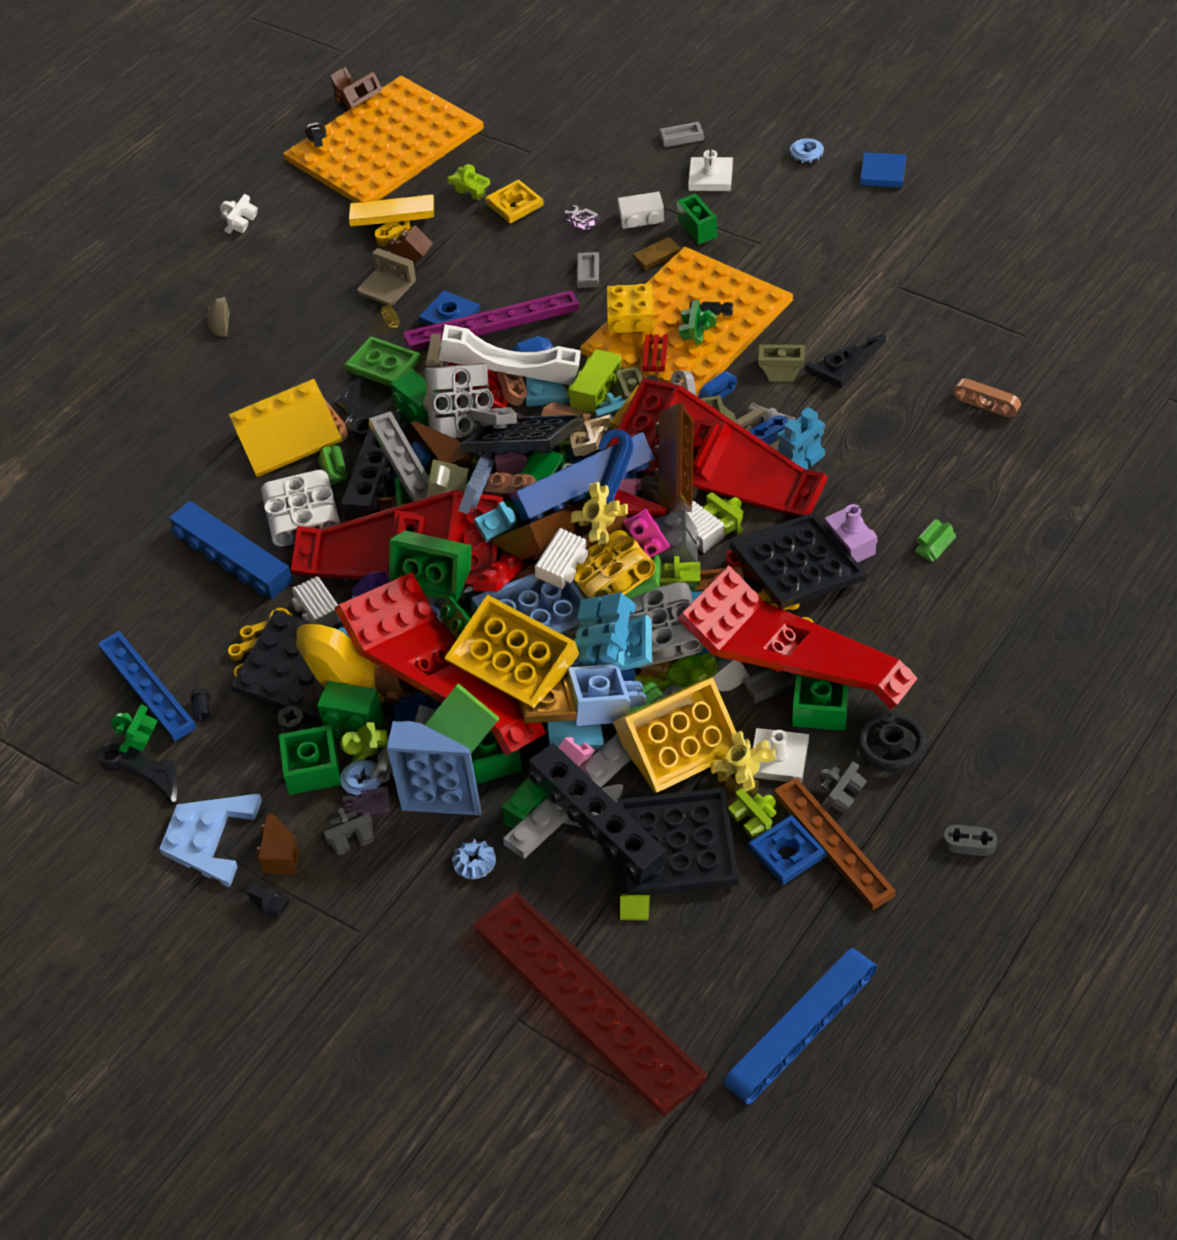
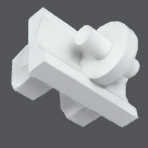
(235, 213)

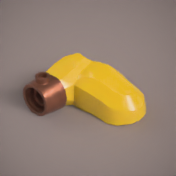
(335, 659)

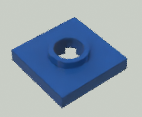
(436, 311)
(787, 834)

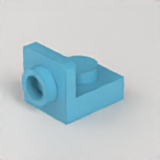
(495, 522)

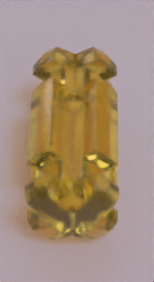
(390, 316)
(732, 784)

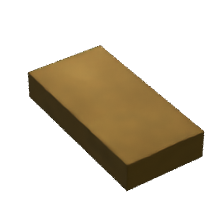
(656, 253)

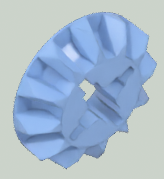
(814, 148)
(355, 771)
(476, 868)

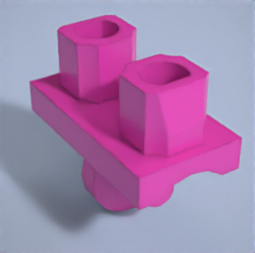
(647, 533)

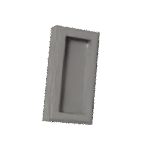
(681, 134)
(587, 270)

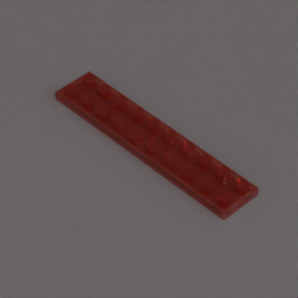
(591, 1003)

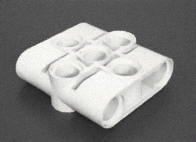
(299, 501)

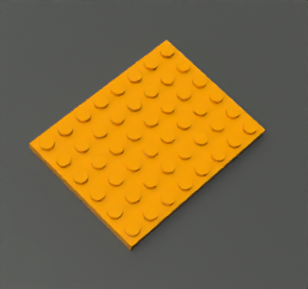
(384, 141)
(701, 278)

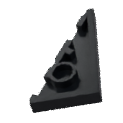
(845, 363)

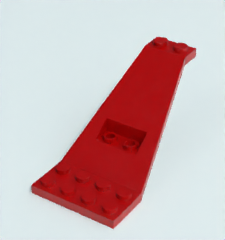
(726, 454)
(364, 543)
(744, 628)
(400, 631)

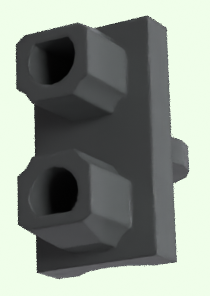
(849, 779)
(338, 835)

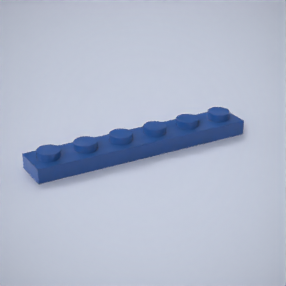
(147, 686)

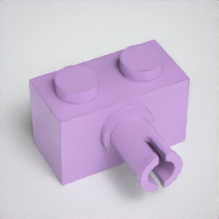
(852, 532)

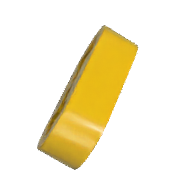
(390, 230)

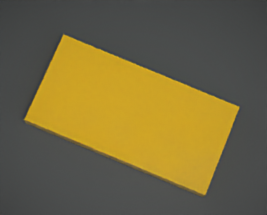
(391, 210)

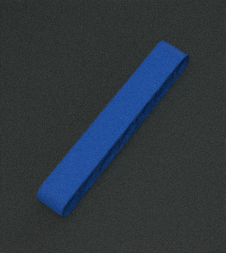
(799, 1026)

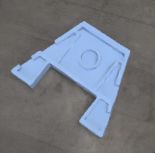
(197, 831)

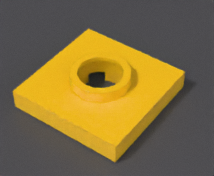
(515, 192)

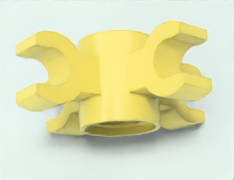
(599, 513)
(743, 761)

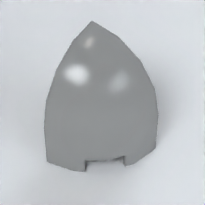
(729, 674)

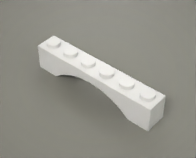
(553, 365)

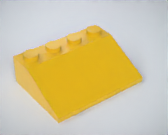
(285, 427)
(513, 652)
(677, 734)

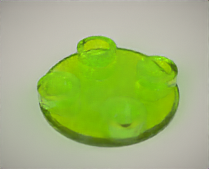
(692, 669)

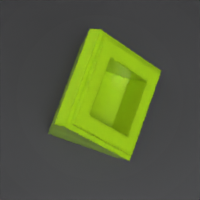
(634, 907)

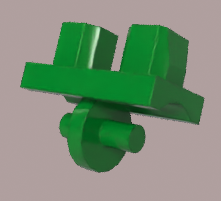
(696, 322)
(136, 730)

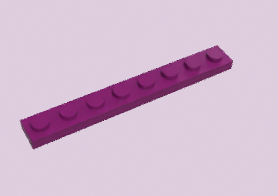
(498, 318)

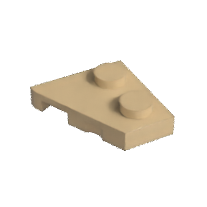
(588, 436)

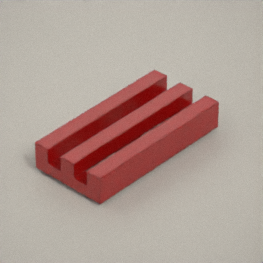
(655, 341)

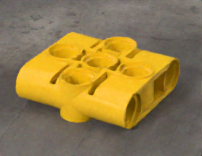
(613, 567)

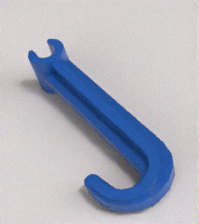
(619, 462)

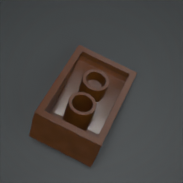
(442, 448)

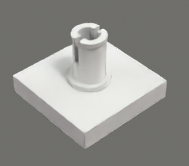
(710, 173)
(790, 754)

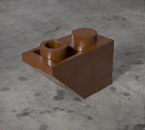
(409, 244)
(278, 848)

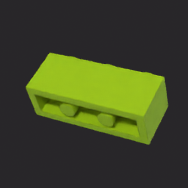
(594, 381)

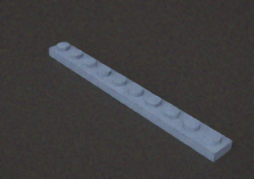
(477, 483)

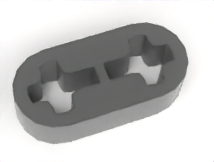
(970, 840)

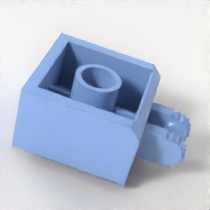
(602, 694)

